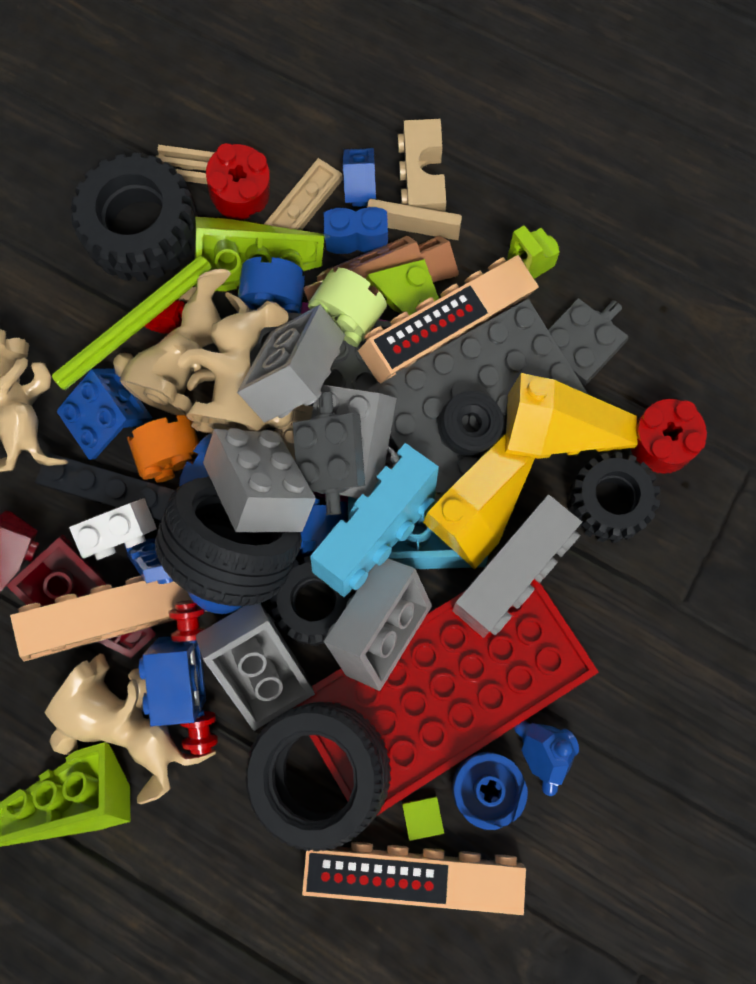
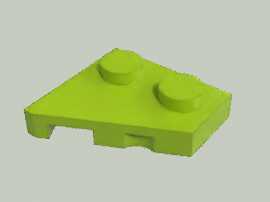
(405, 286)

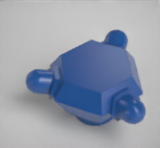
(548, 753)

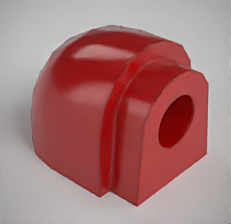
(168, 319)

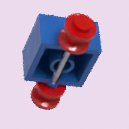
(176, 680)

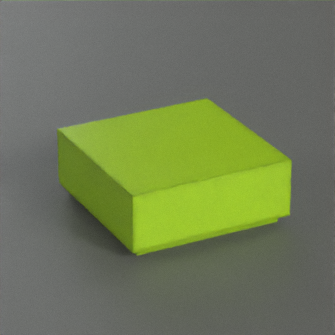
(423, 818)

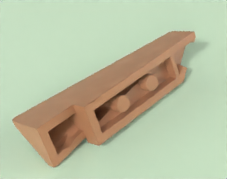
(435, 251)

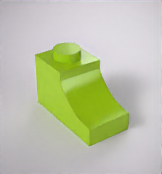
(535, 250)

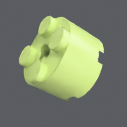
(349, 303)

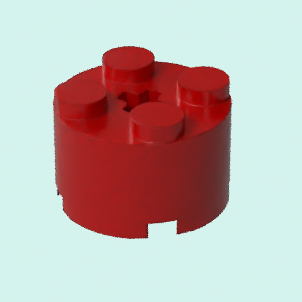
(238, 180)
(684, 438)

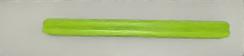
(131, 323)

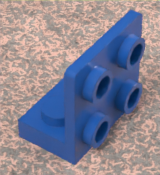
(100, 411)

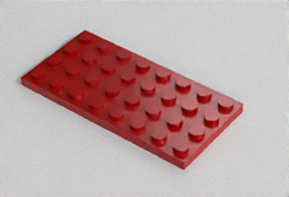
(457, 691)

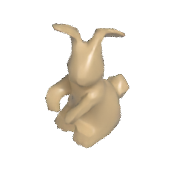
(235, 340)
(155, 373)
(17, 415)
(91, 713)

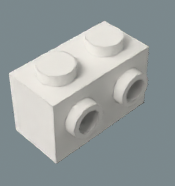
(118, 526)

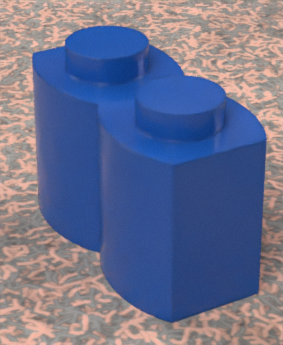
(352, 231)

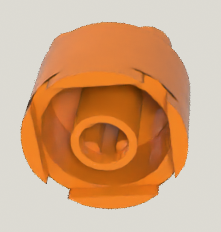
(163, 447)

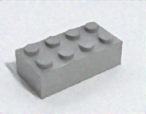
(521, 560)

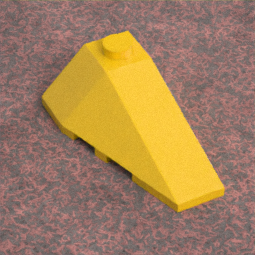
(557, 419)
(480, 504)

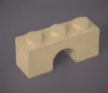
(422, 146)

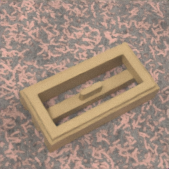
(186, 159)

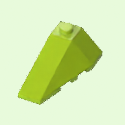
(232, 242)
(73, 799)

